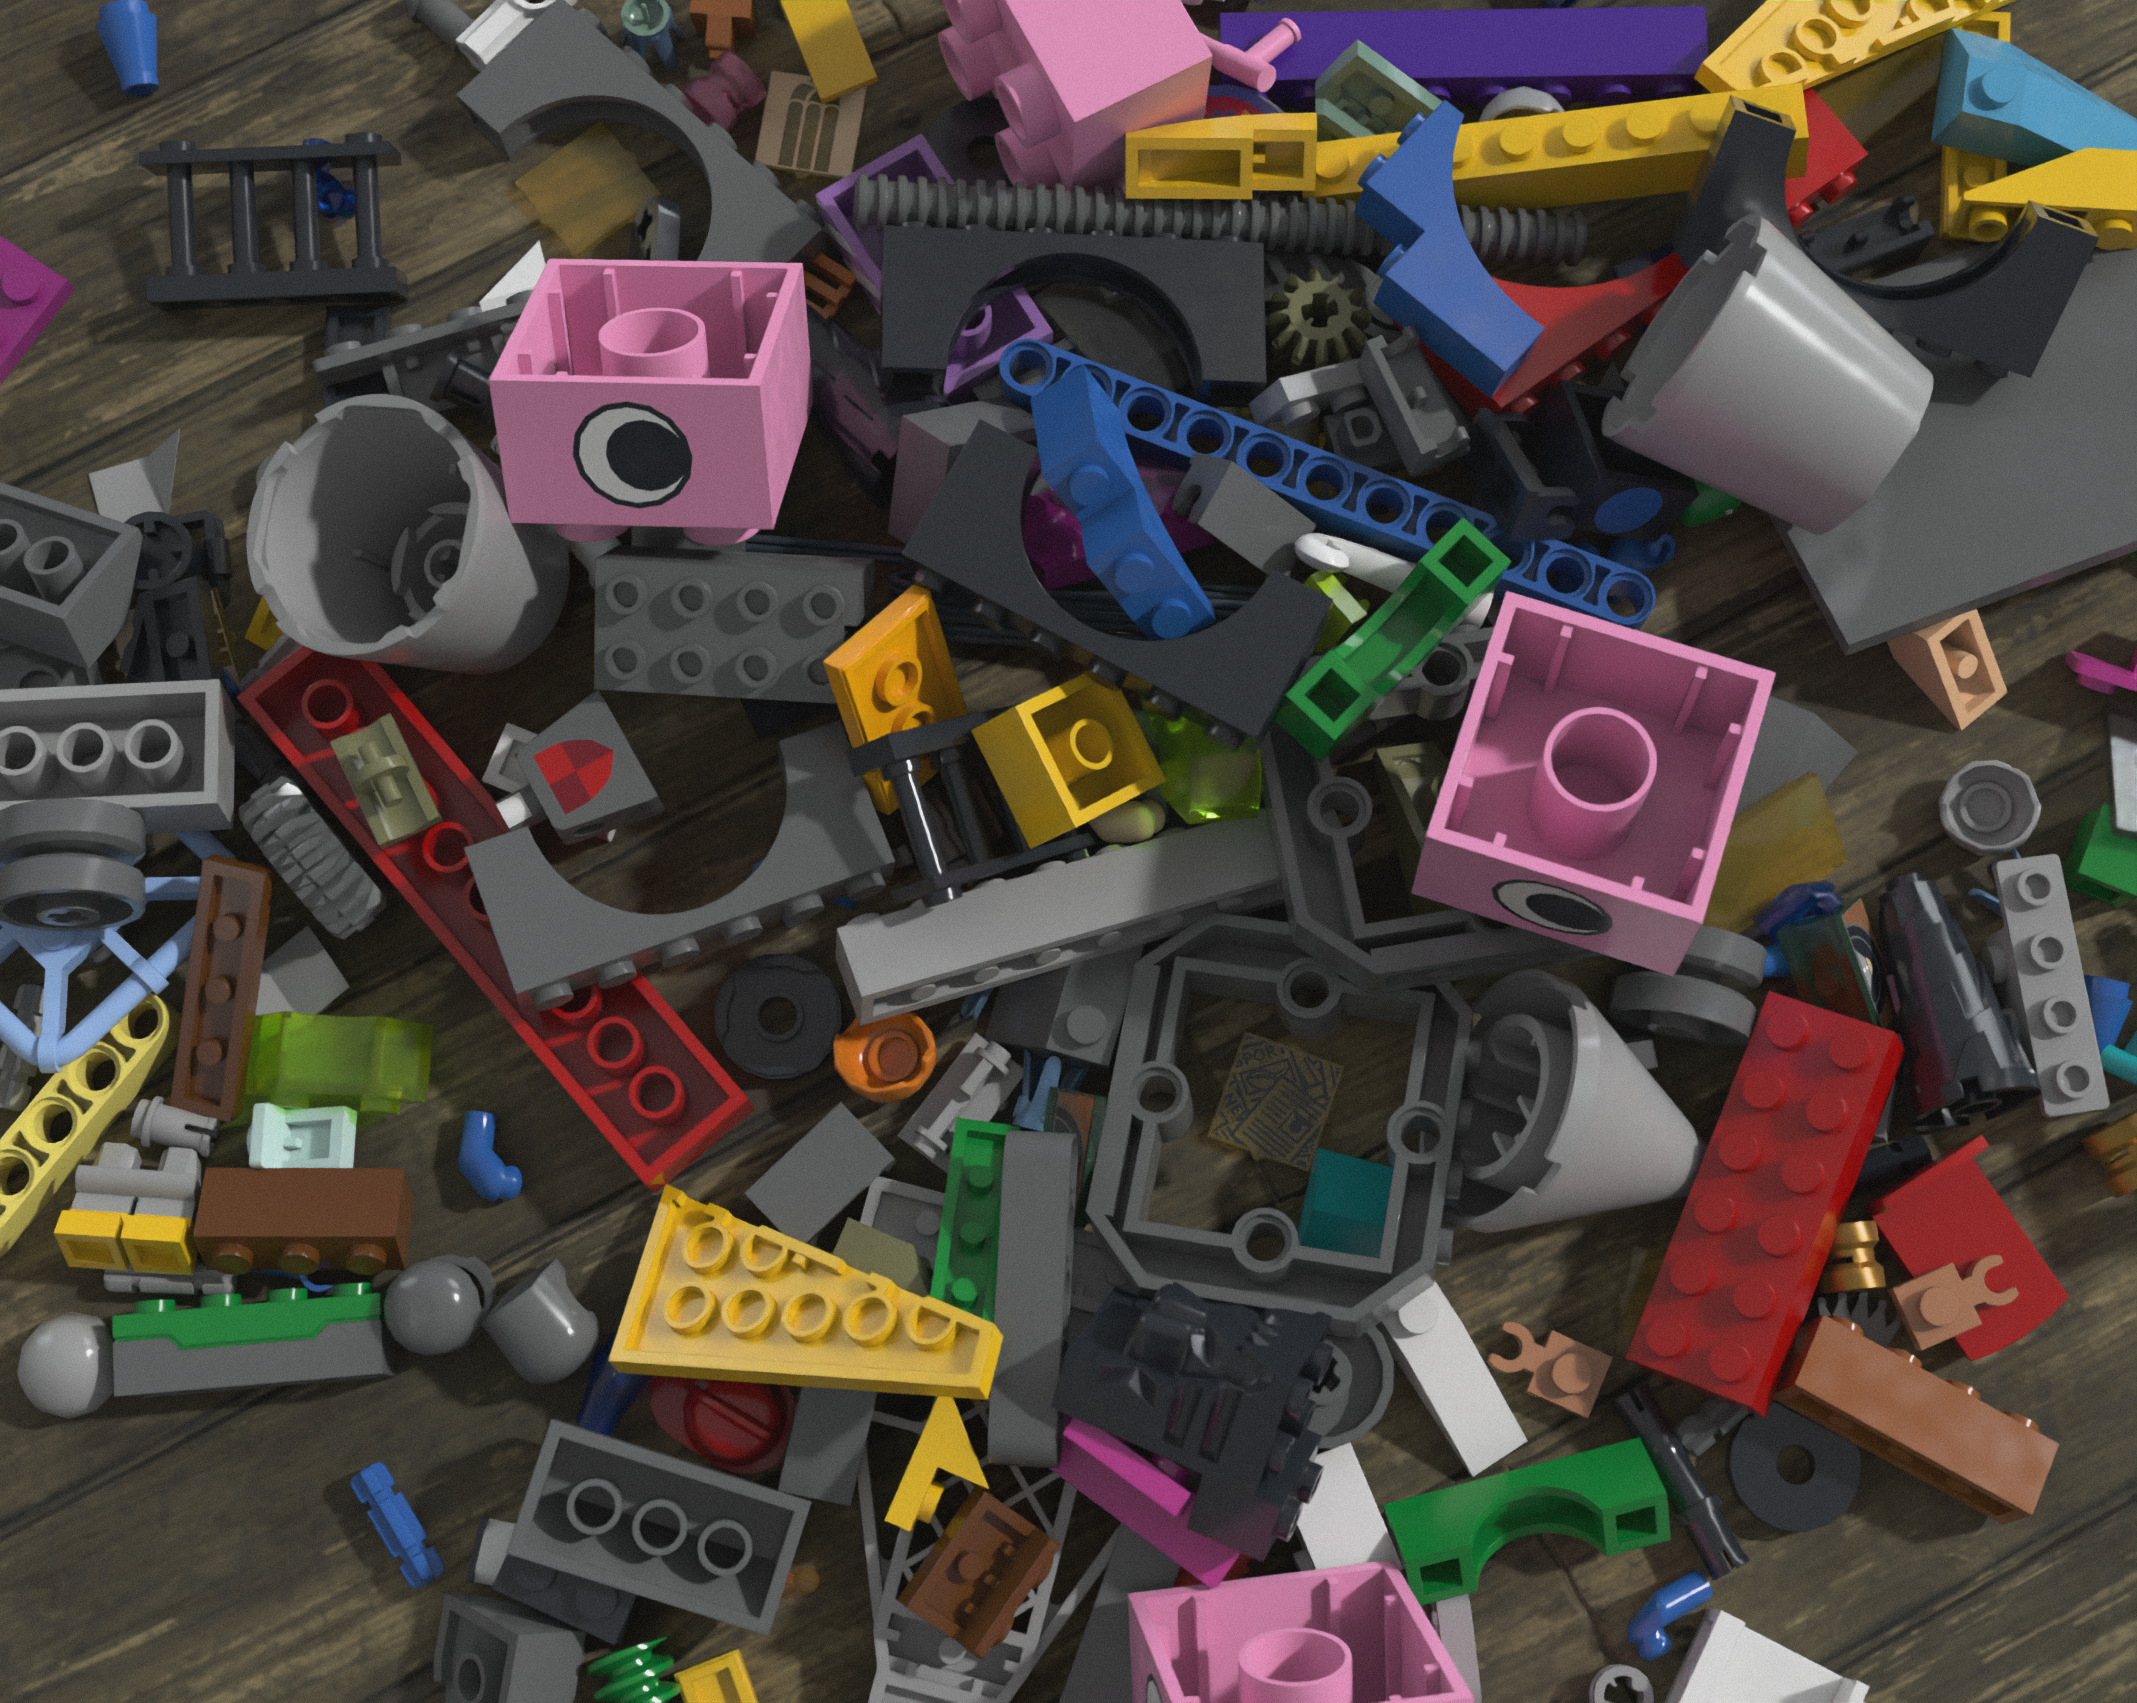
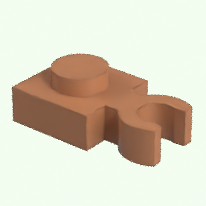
(1943, 1303)
(1559, 1370)

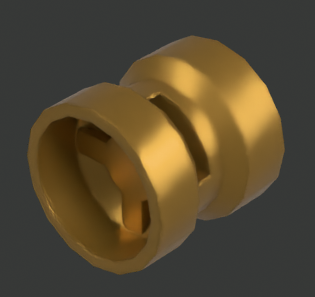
(2108, 1147)
(1857, 1242)

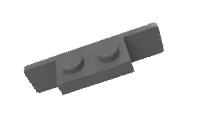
(415, 356)

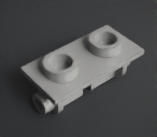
(969, 1089)

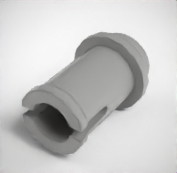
(173, 1127)

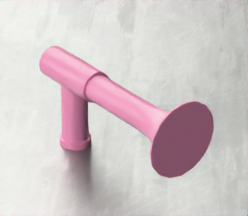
(1253, 65)

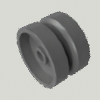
(71, 864)
(1703, 996)
(1355, 1389)

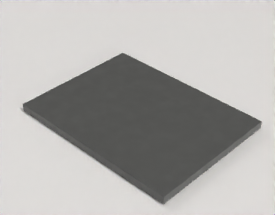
(2002, 477)

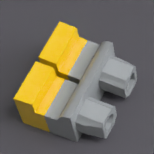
(133, 1212)

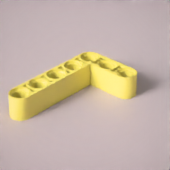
(91, 1112)

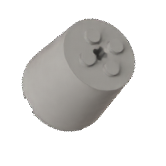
(1770, 384)
(399, 544)

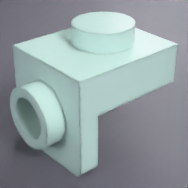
(301, 1137)

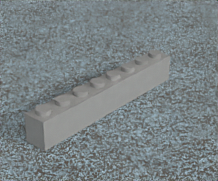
(1057, 916)

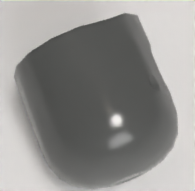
(436, 1305)
(543, 1326)

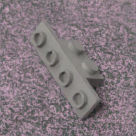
(2043, 984)

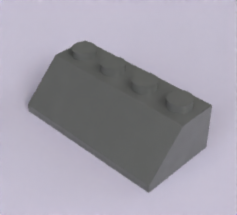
(63, 576)
(659, 1526)

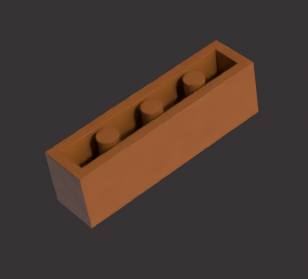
(1916, 1419)

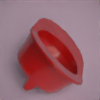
(725, 1422)

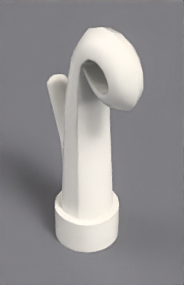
(1367, 563)

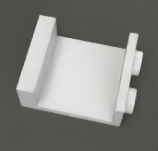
(1744, 1667)

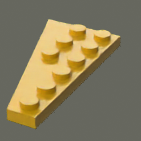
(1826, 38)
(772, 1310)

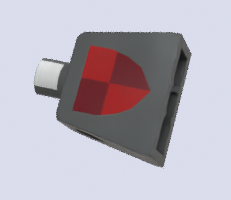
(581, 777)

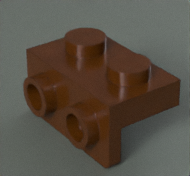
(980, 1573)

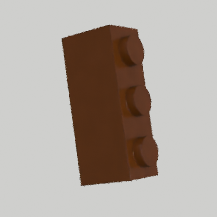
(304, 1219)

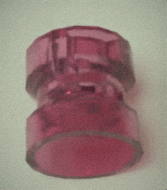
(725, 91)

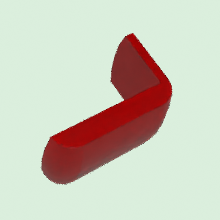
(1956, 1217)

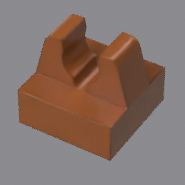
(723, 23)

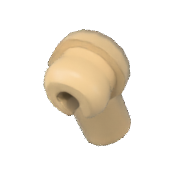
(1129, 822)

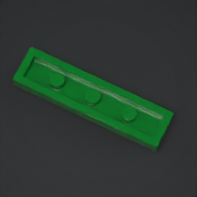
(971, 1219)

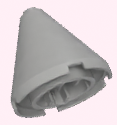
(1562, 1115)

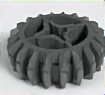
(312, 857)

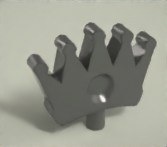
(1873, 1325)

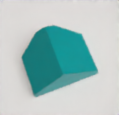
(1345, 1204)

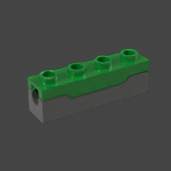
(252, 1344)

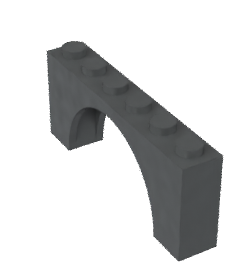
(572, 75)
(566, 941)

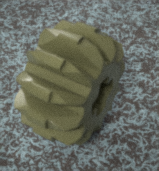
(1320, 299)

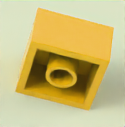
(1067, 757)

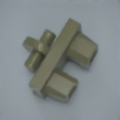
(386, 781)

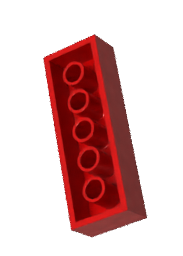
(1767, 1203)

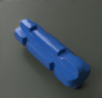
(397, 1525)

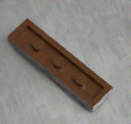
(222, 987)

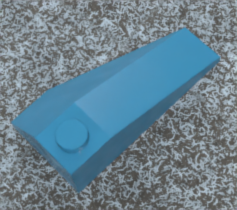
(2018, 108)

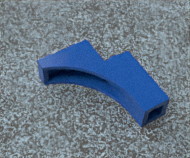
(1433, 270)
(1122, 534)

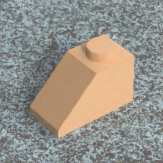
(1952, 666)

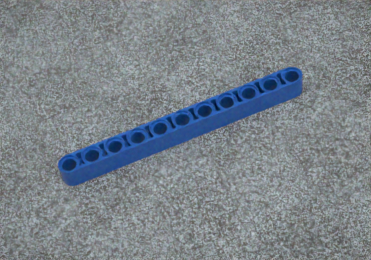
(1356, 486)

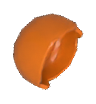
(886, 1057)

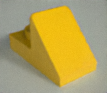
(942, 1446)

